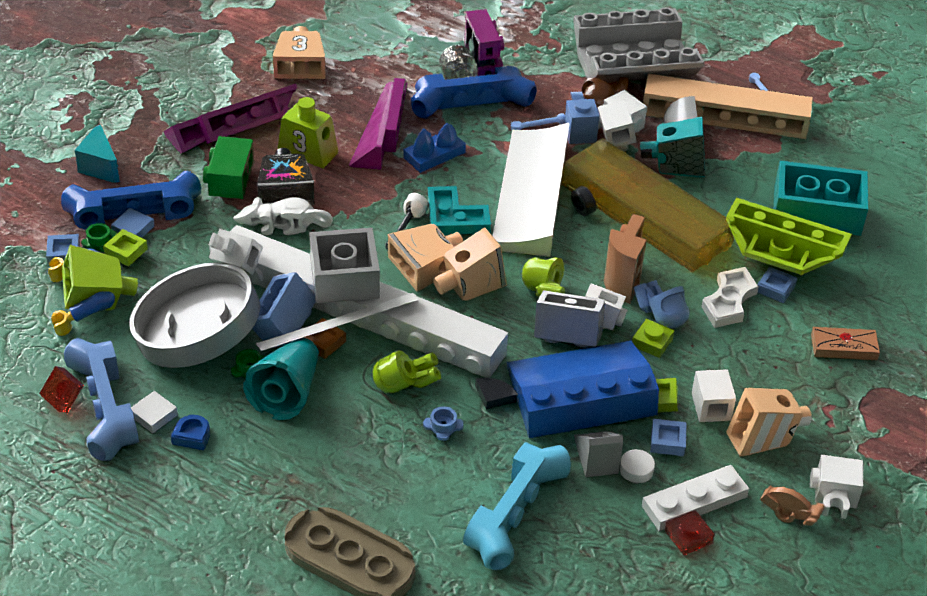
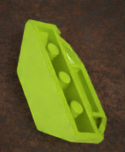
(784, 238)

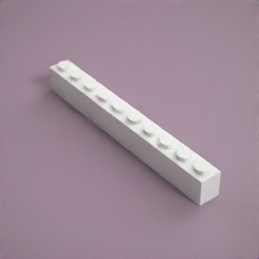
(416, 324)

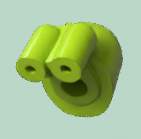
(543, 275)
(400, 372)

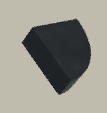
(495, 392)

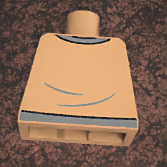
(421, 253)
(473, 267)

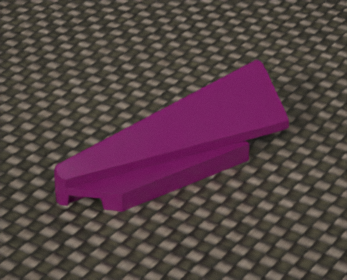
(231, 119)

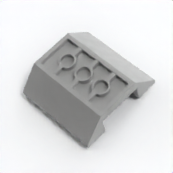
(634, 45)

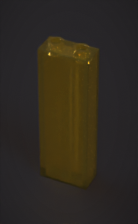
(673, 218)

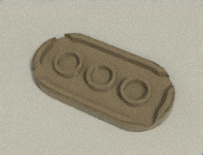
(349, 553)

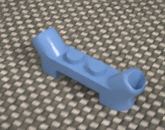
(117, 422)

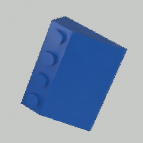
(584, 388)

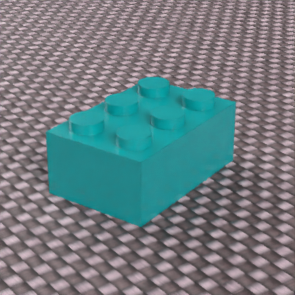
(823, 195)

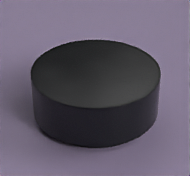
(583, 201)

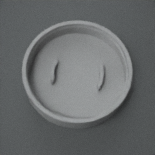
(195, 315)

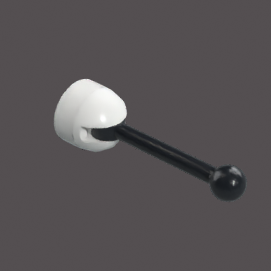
(413, 207)

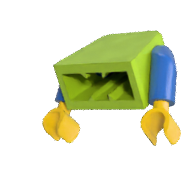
(89, 285)

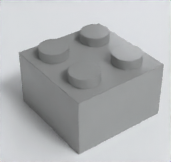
(344, 265)

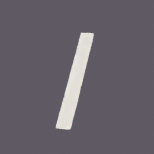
(337, 321)

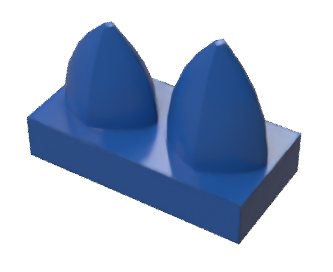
(433, 150)

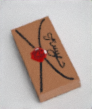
(845, 343)

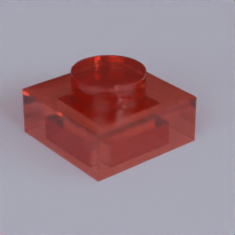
(61, 389)
(689, 532)

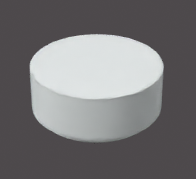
(637, 466)

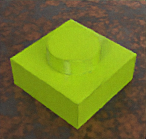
(125, 247)
(653, 338)
(667, 395)

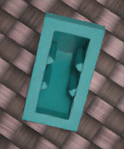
(96, 157)

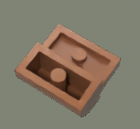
(625, 258)

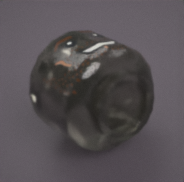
(457, 62)

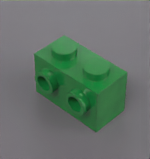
(229, 167)

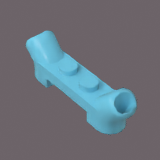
(489, 528)

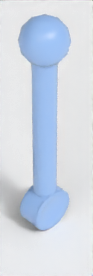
(755, 78)
(517, 125)

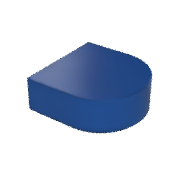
(191, 432)

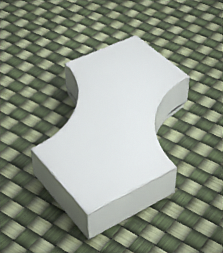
(725, 304)

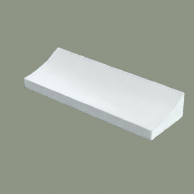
(531, 190)

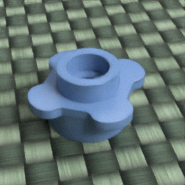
(443, 422)

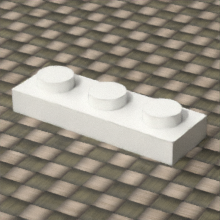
(698, 494)

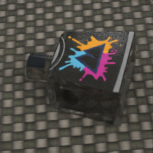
(285, 177)

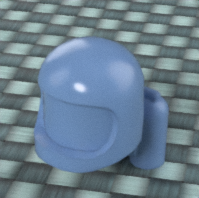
(667, 307)

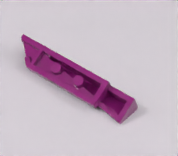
(383, 127)

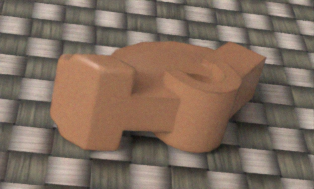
(791, 505)

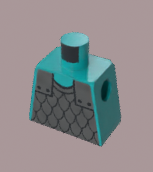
(678, 148)

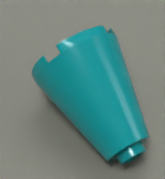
(282, 379)

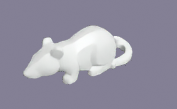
(288, 214)

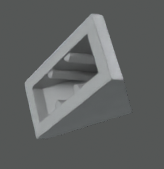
(599, 452)

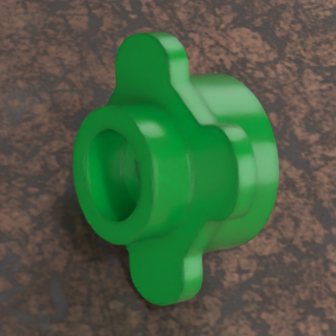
(97, 236)
(244, 361)

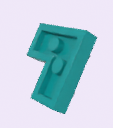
(452, 217)

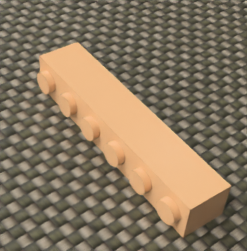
(732, 105)

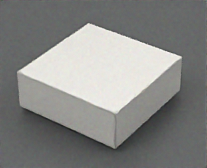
(154, 411)

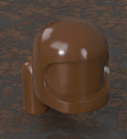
(600, 90)

